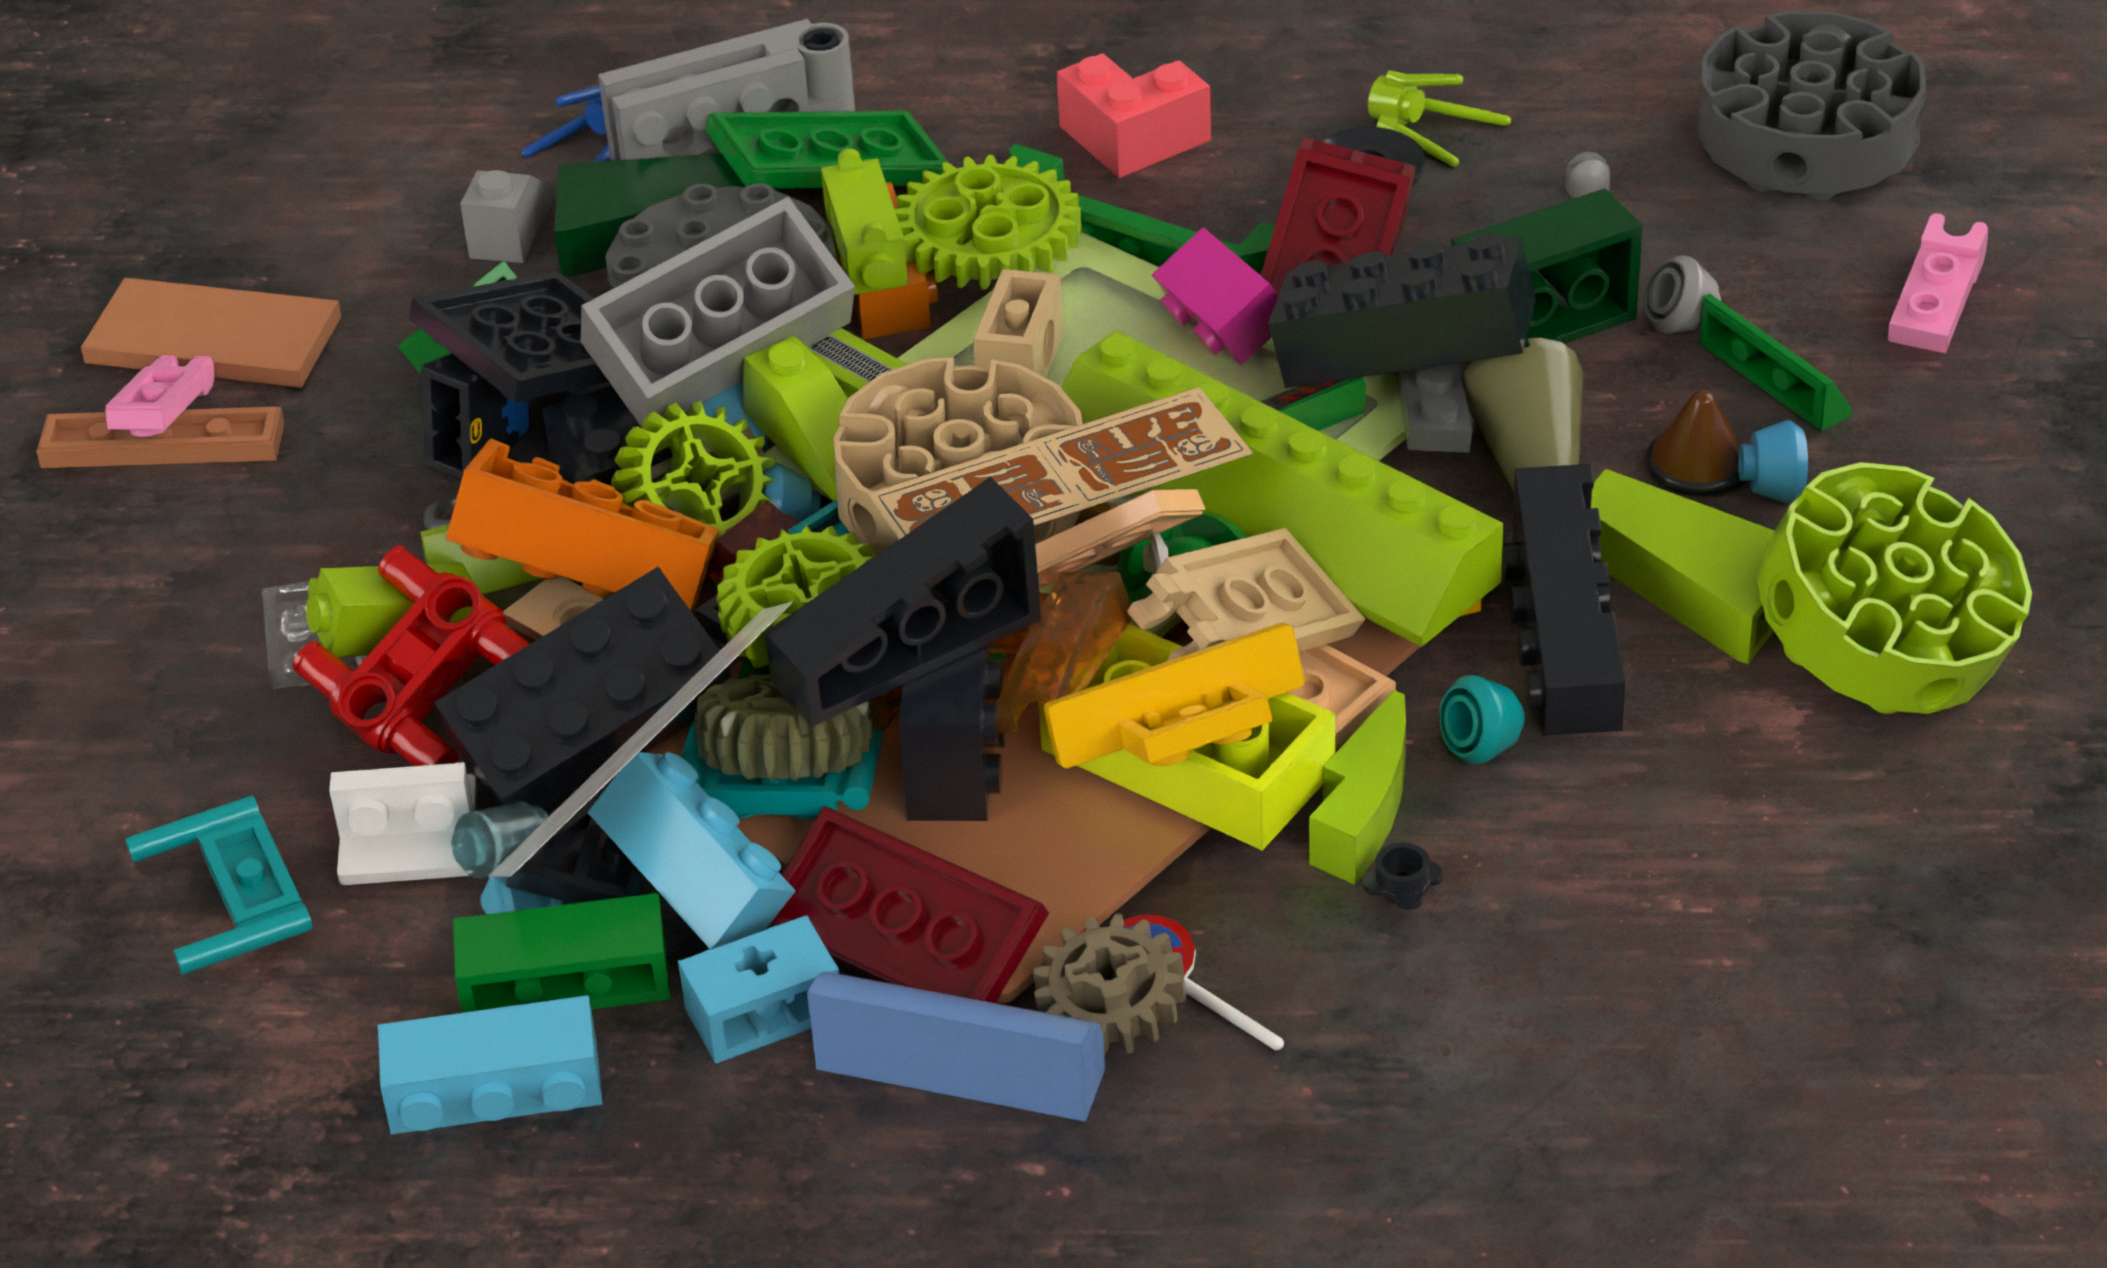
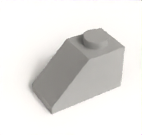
(504, 214)

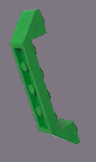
(1138, 234)

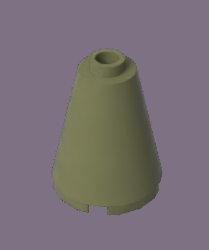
(1528, 406)

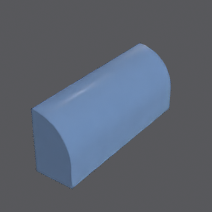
(956, 1045)

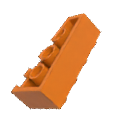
(574, 528)

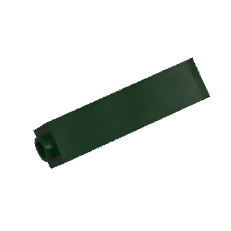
(602, 195)

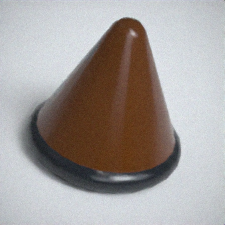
(1696, 449)

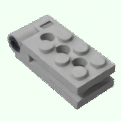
(666, 101)

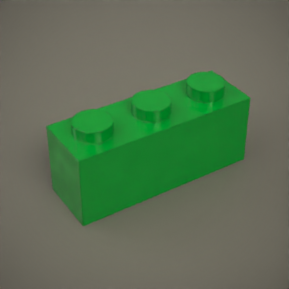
(562, 952)

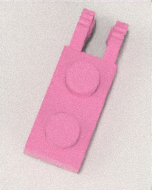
(159, 395)

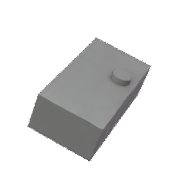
(695, 317)

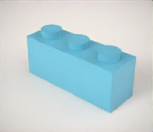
(691, 849)
(489, 1064)

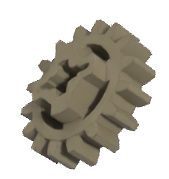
(1113, 979)

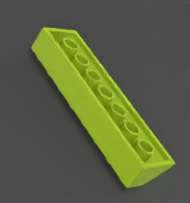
(1378, 534)

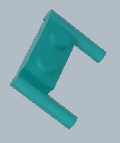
(785, 796)
(246, 873)

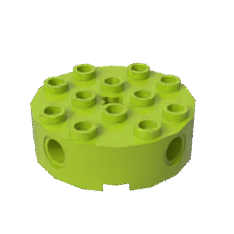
(1893, 589)

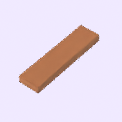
(190, 438)

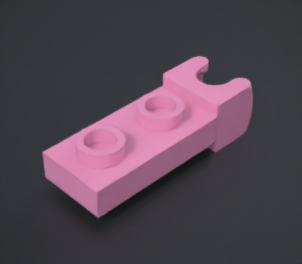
(1938, 286)

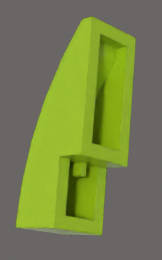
(1360, 794)

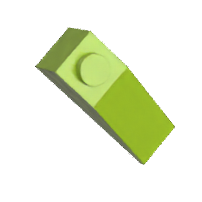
(796, 406)

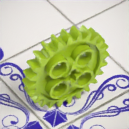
(988, 220)

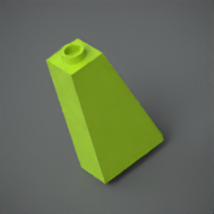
(1686, 560)

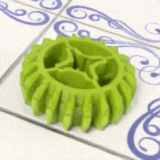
(687, 438)
(783, 572)

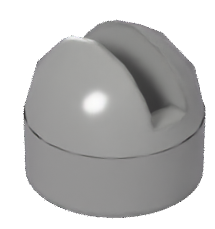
(1586, 174)

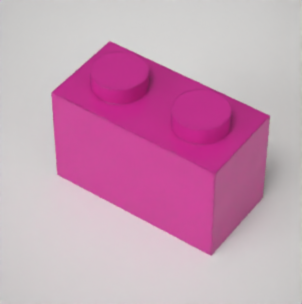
(1218, 295)

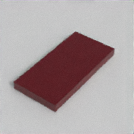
(907, 911)

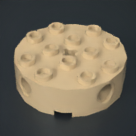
(935, 419)

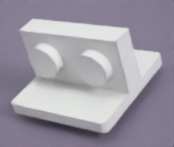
(400, 821)

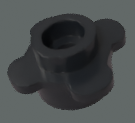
(1402, 875)

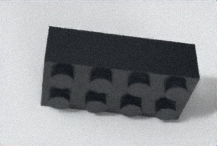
(1403, 310)
(579, 694)

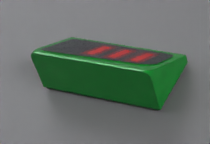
(1322, 403)

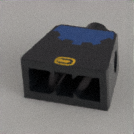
(463, 414)

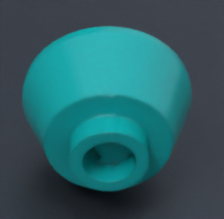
(1479, 719)

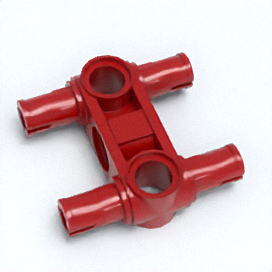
(413, 661)

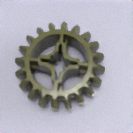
(758, 733)

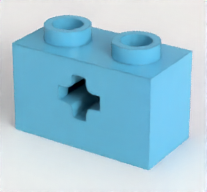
(754, 988)

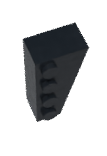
(1563, 602)
(911, 607)

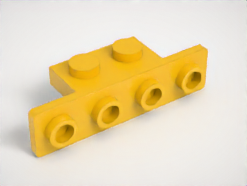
(1180, 702)

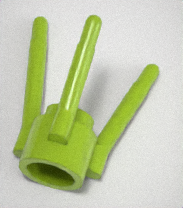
(1398, 101)

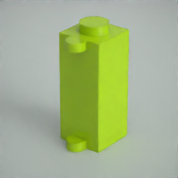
(864, 223)
(358, 608)

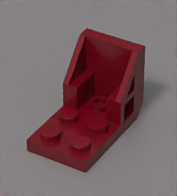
(1337, 208)

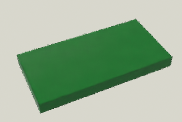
(794, 146)

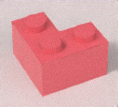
(1130, 119)

